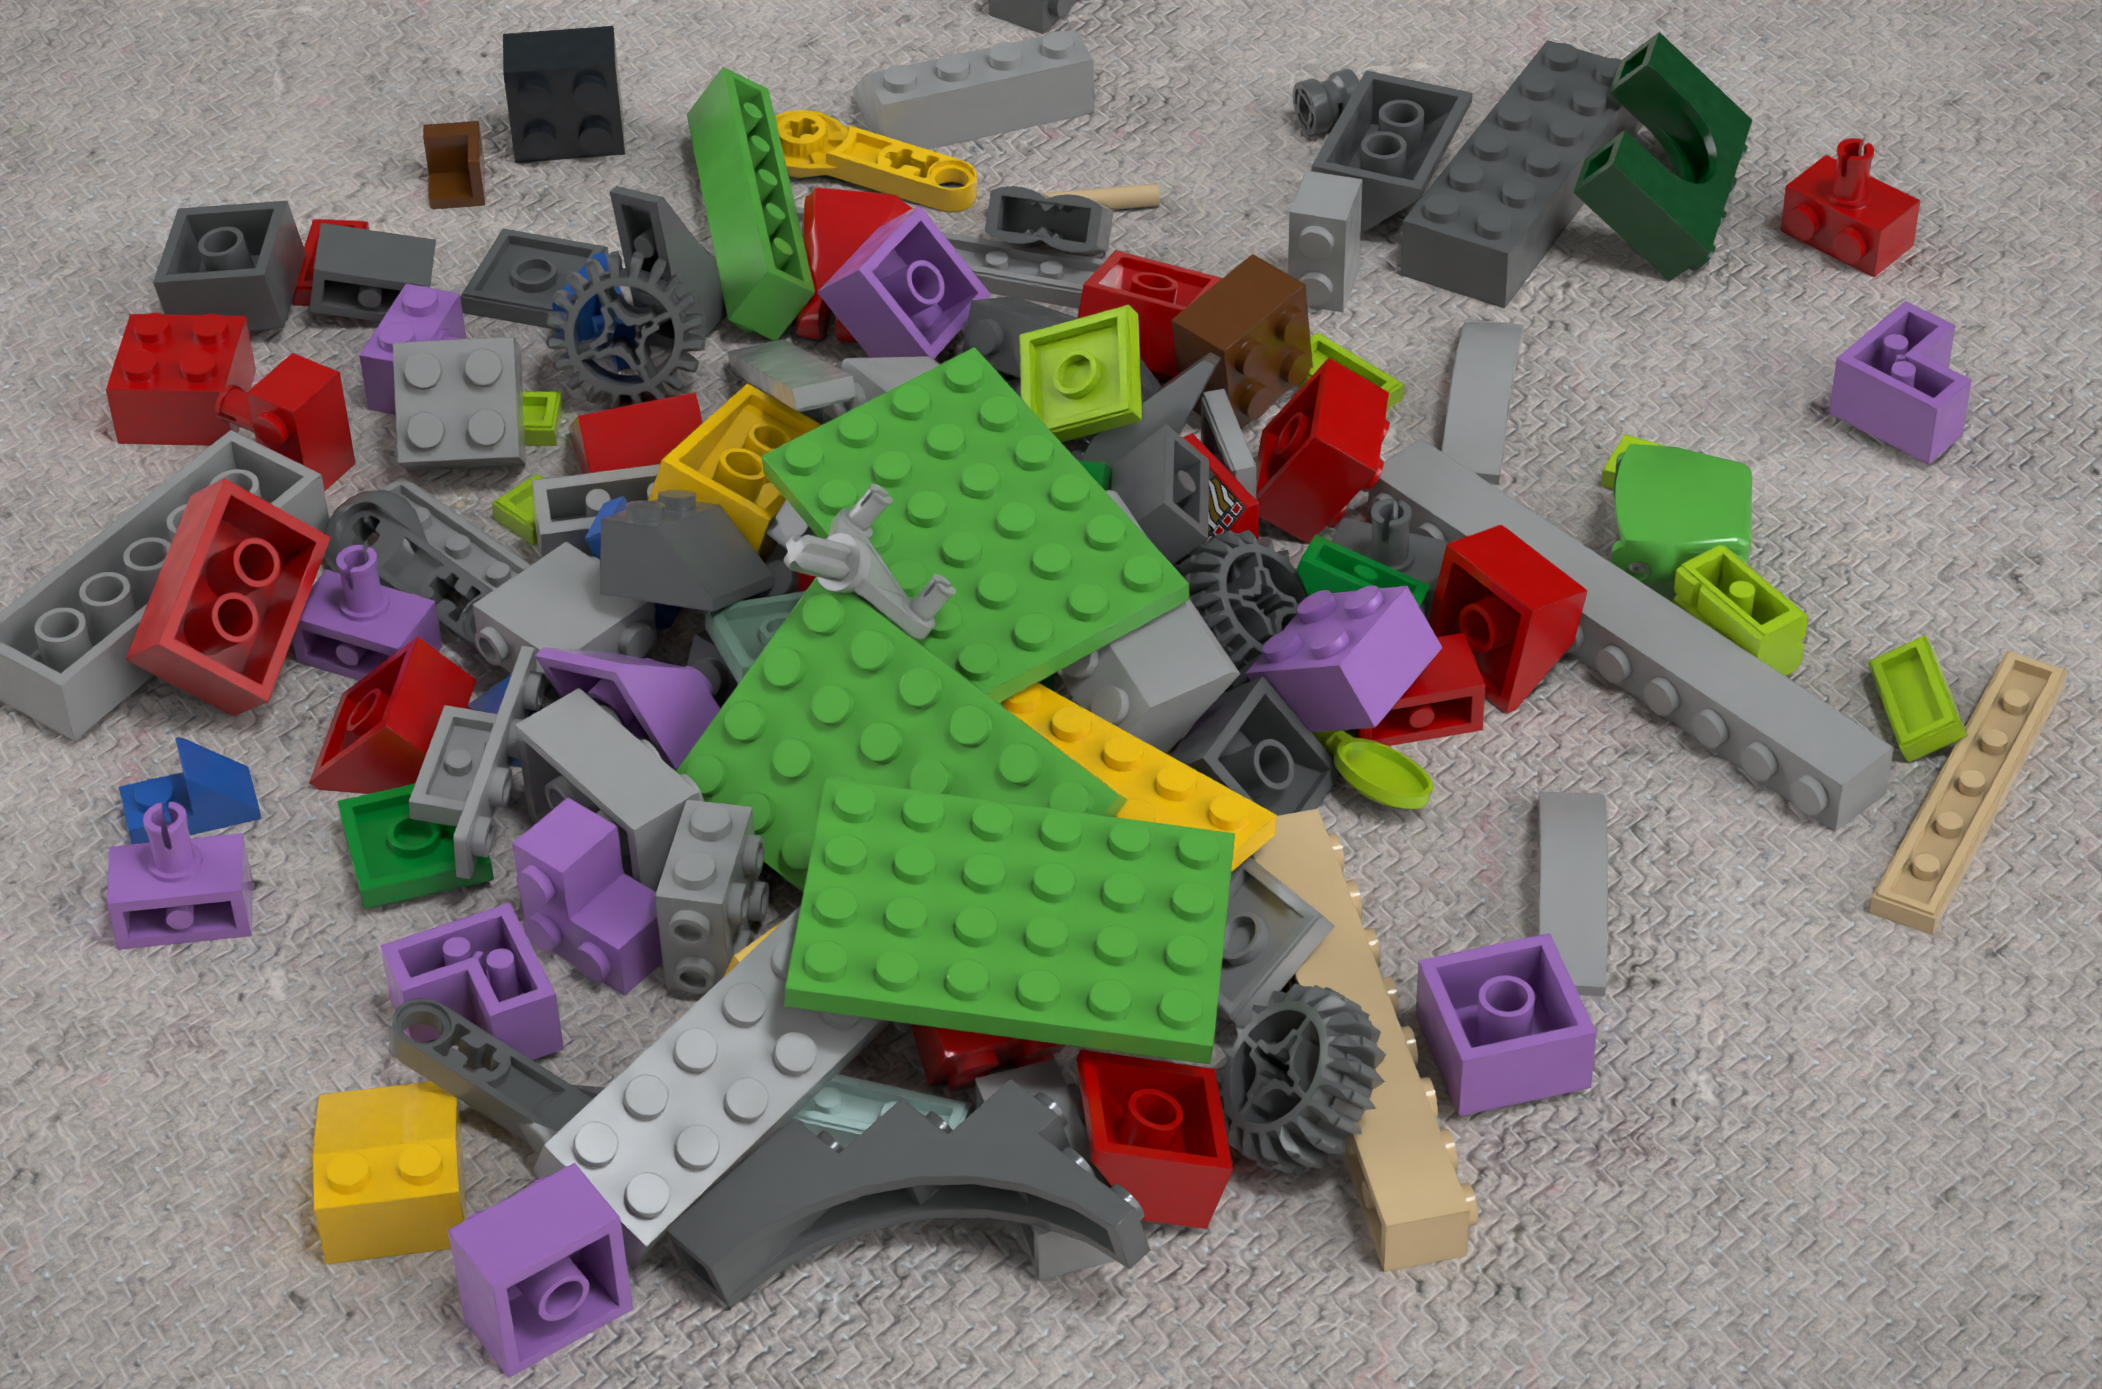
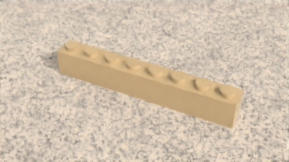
(1401, 1159)

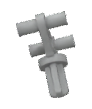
(851, 564)

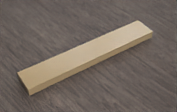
(1968, 793)

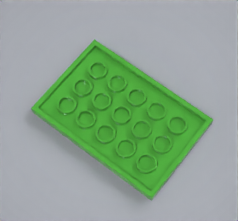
(995, 509)
(868, 705)
(1013, 921)

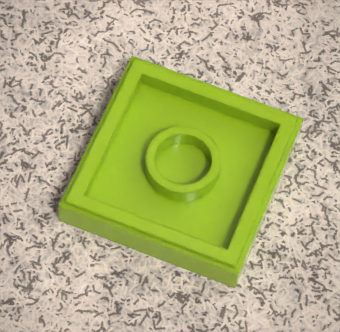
(1084, 373)

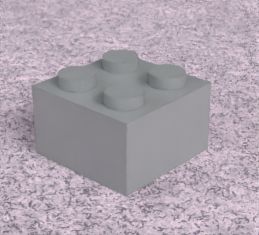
(459, 404)

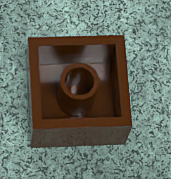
(1258, 330)

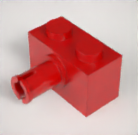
(1850, 212)
(297, 414)

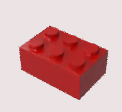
(228, 598)

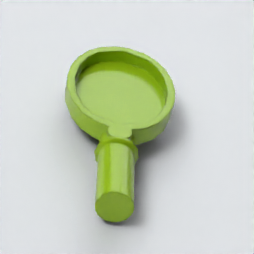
(1378, 770)

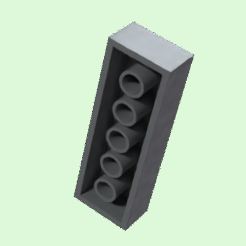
(1515, 178)

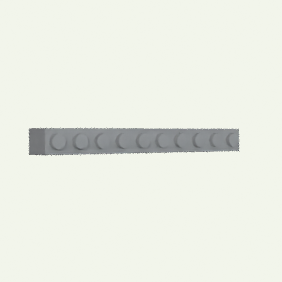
(1663, 652)

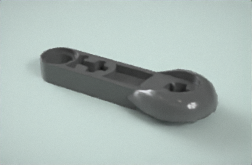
(405, 556)
(511, 1093)

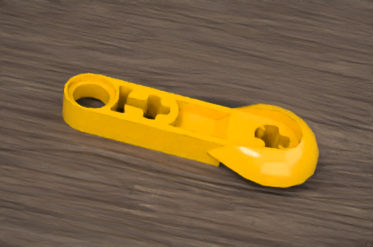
(824, 146)

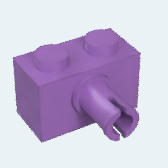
(414, 316)
(356, 622)
(178, 885)

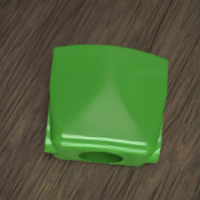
(1676, 508)

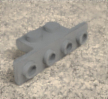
(470, 765)

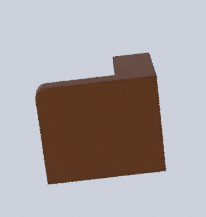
(455, 164)

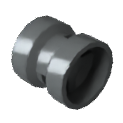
(1322, 102)

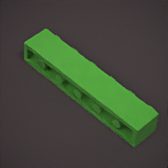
(749, 205)

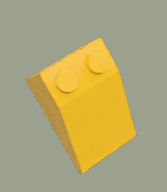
(725, 462)
(387, 1171)

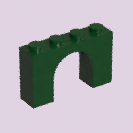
(1704, 134)

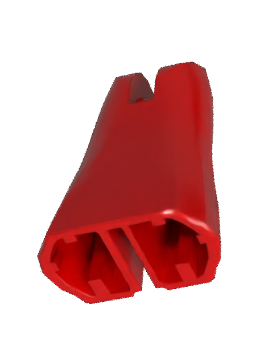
(832, 231)

